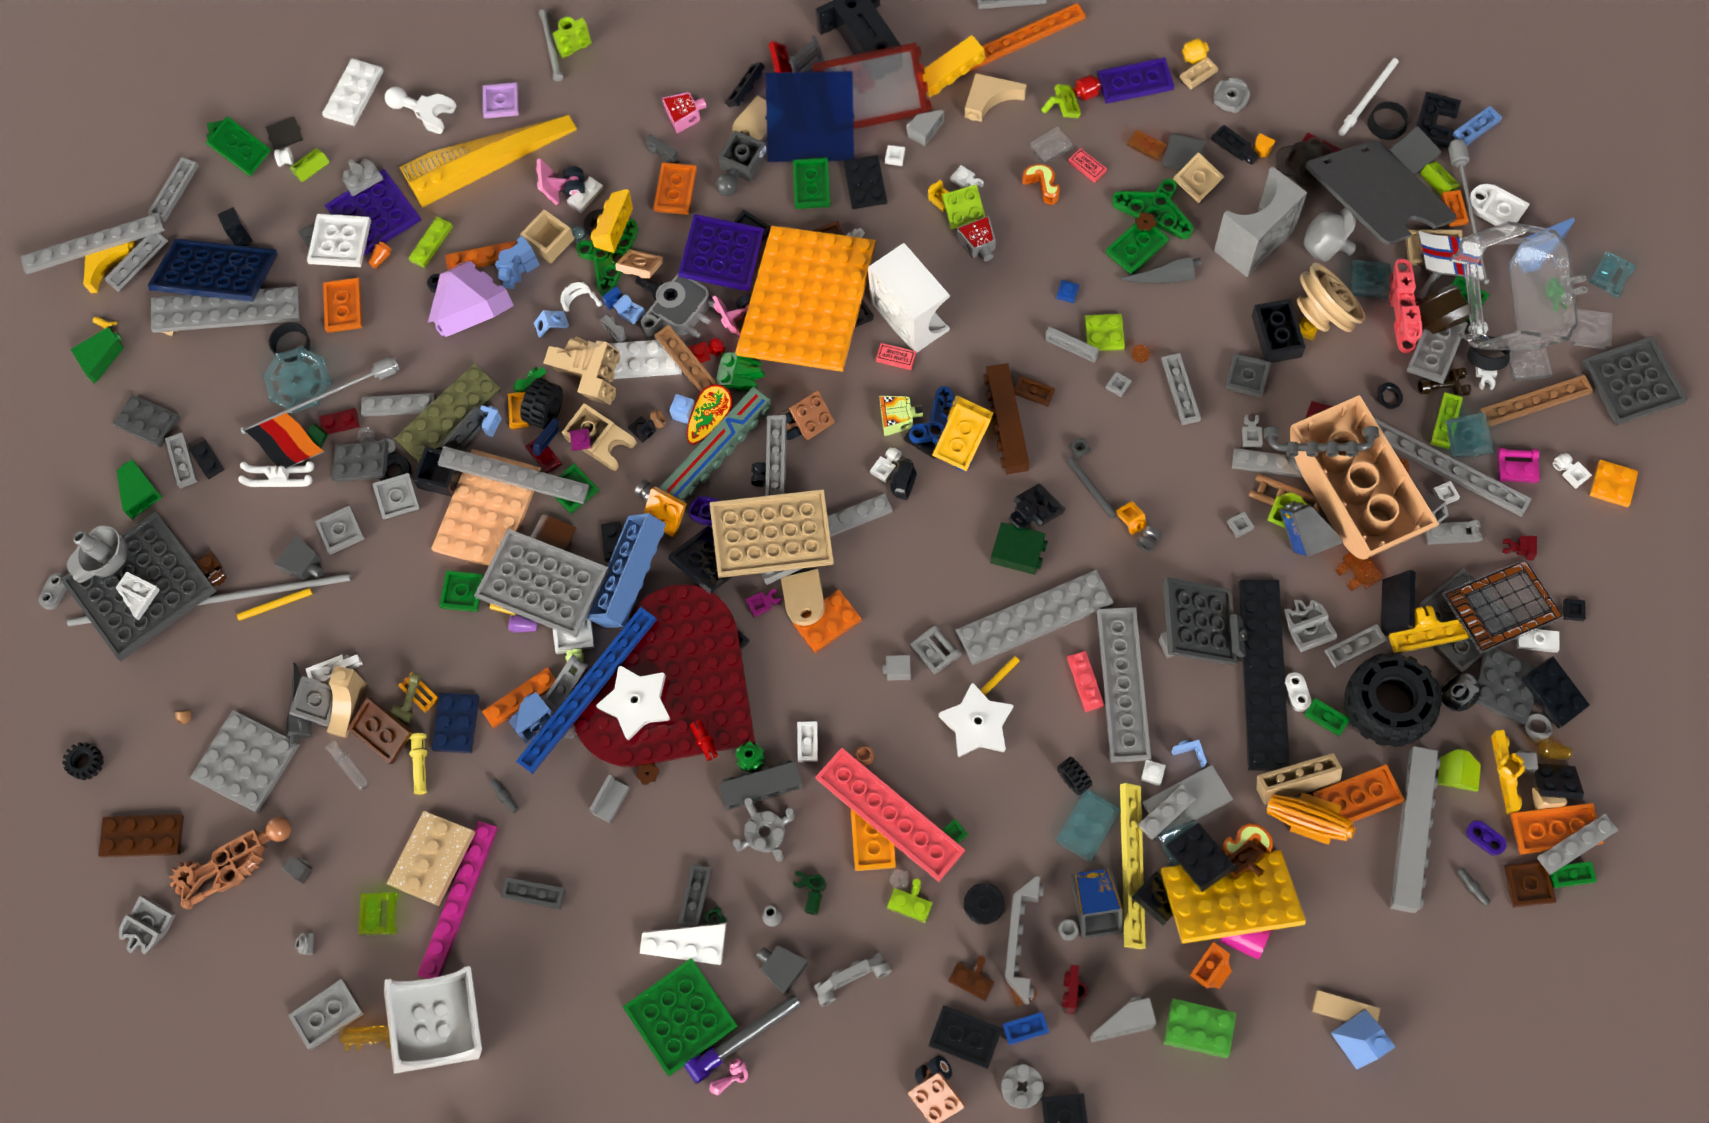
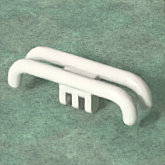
(277, 475)

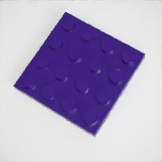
(385, 207)
(721, 252)

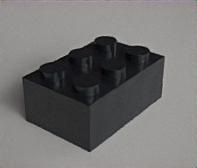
(1278, 331)

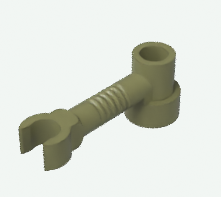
(404, 713)

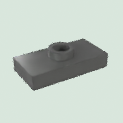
(1238, 635)

